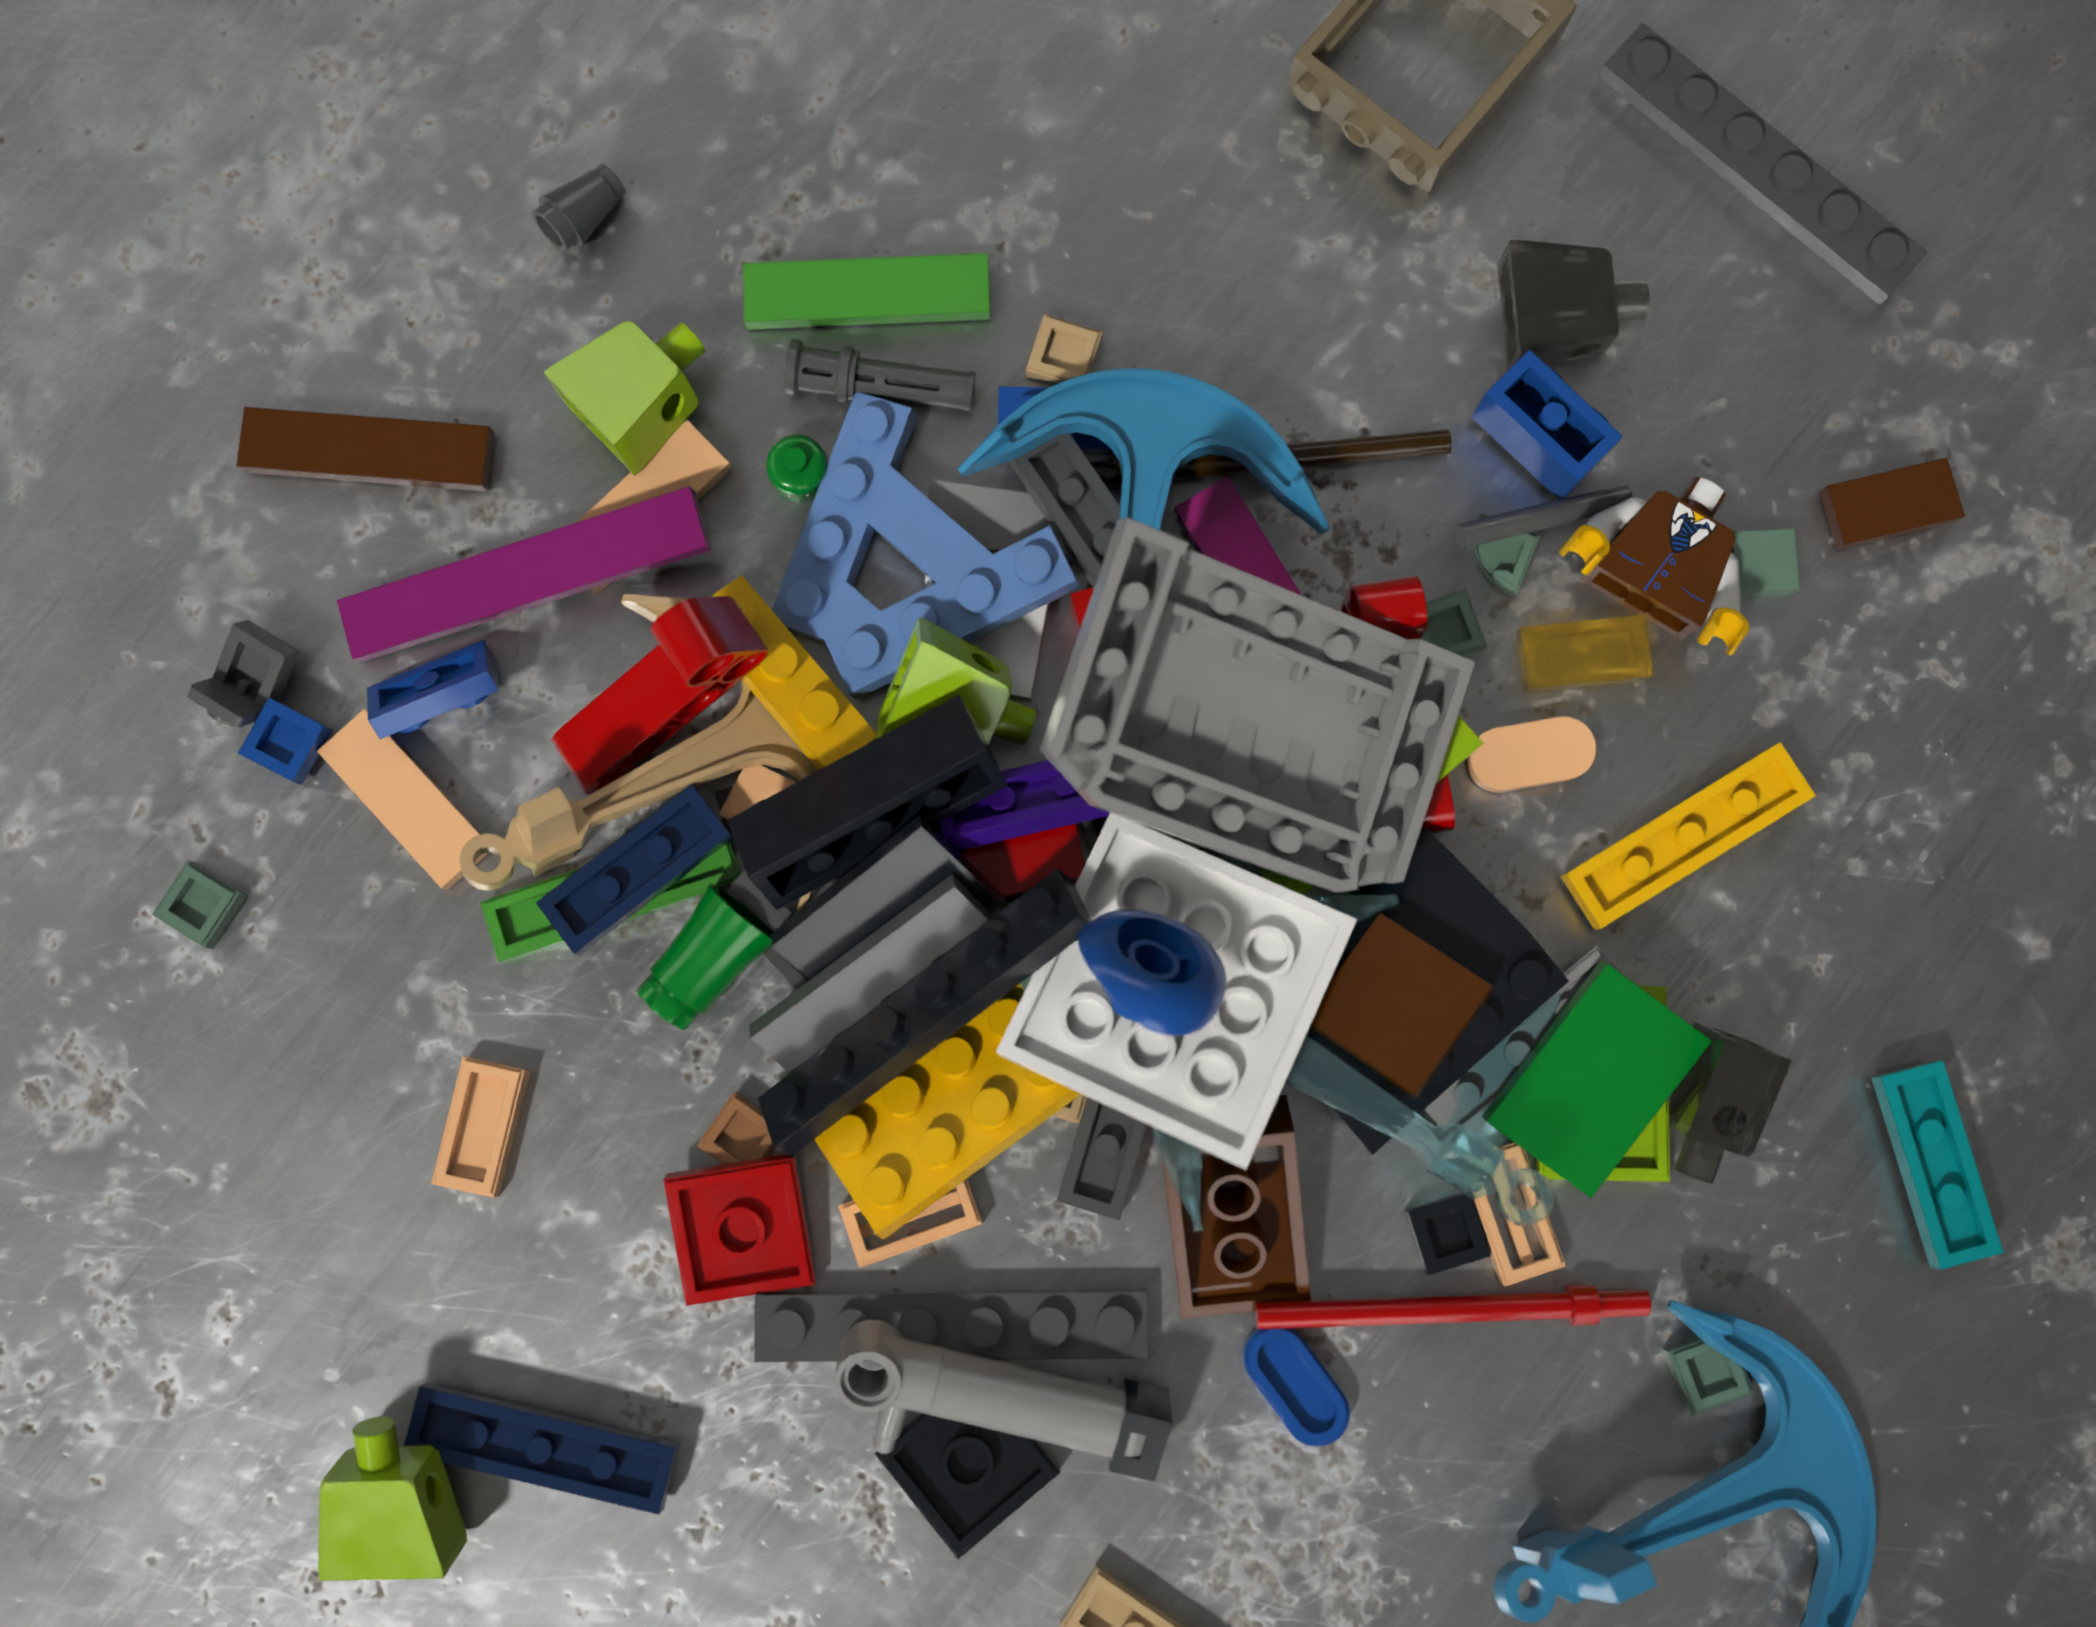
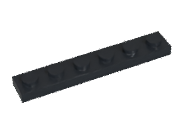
(924, 1012)

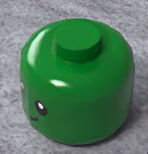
(796, 467)

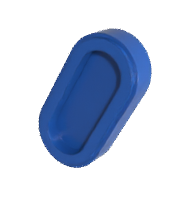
(1296, 1385)

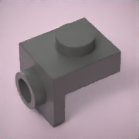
(247, 674)

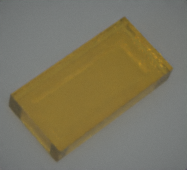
(1584, 653)

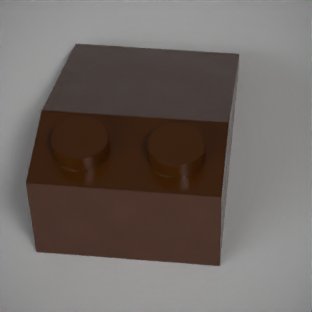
(1250, 1232)

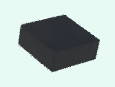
(1447, 1233)

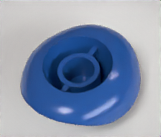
(1154, 970)

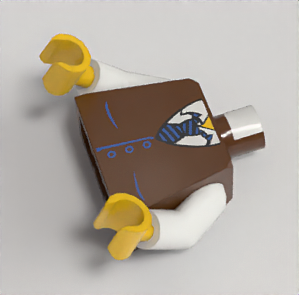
(1667, 562)

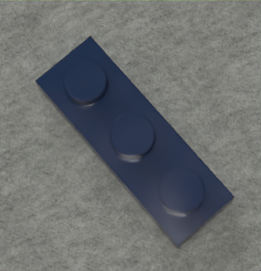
(634, 870)

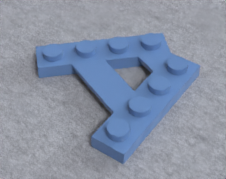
(867, 494)

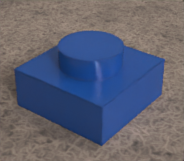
(285, 741)

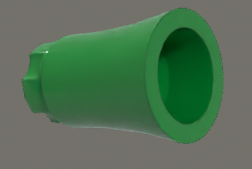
(705, 958)

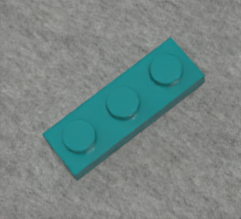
(1937, 1165)

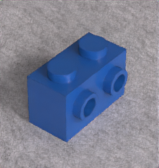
(1545, 425)

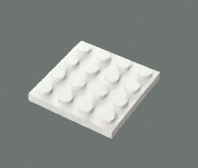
(1202, 1085)

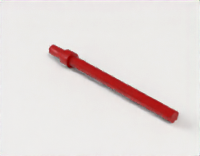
(1577, 1304)

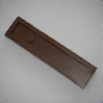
(365, 449)

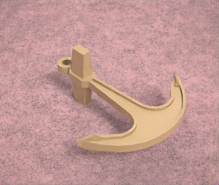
(555, 827)

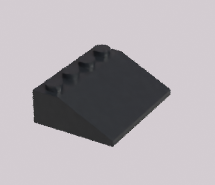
(1471, 926)

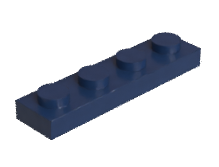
(543, 1448)

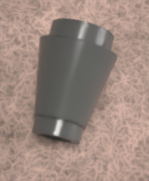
(577, 207)

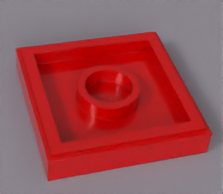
(740, 1229)

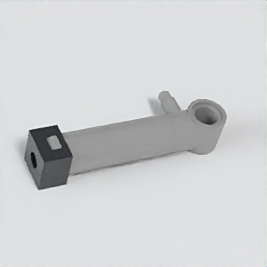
(1000, 1396)

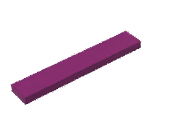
(524, 574)

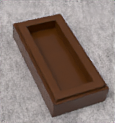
(1892, 503)

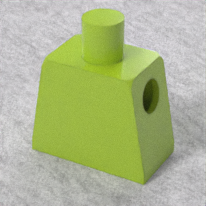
(630, 388)
(944, 666)
(387, 1511)

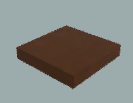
(1399, 1005)

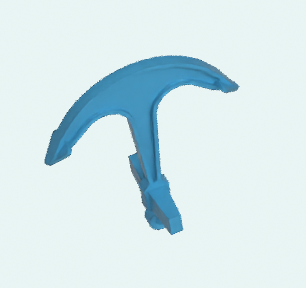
(1154, 428)
(1803, 1462)

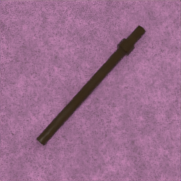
(1312, 454)

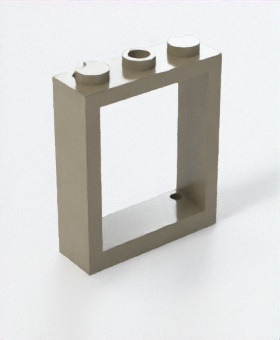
(1373, 127)

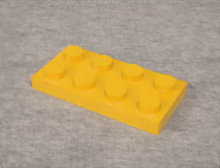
(939, 1121)

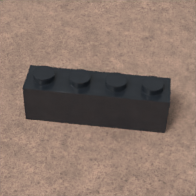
(864, 799)

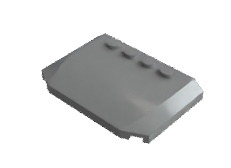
(1252, 716)

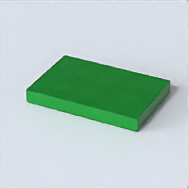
(1596, 1078)

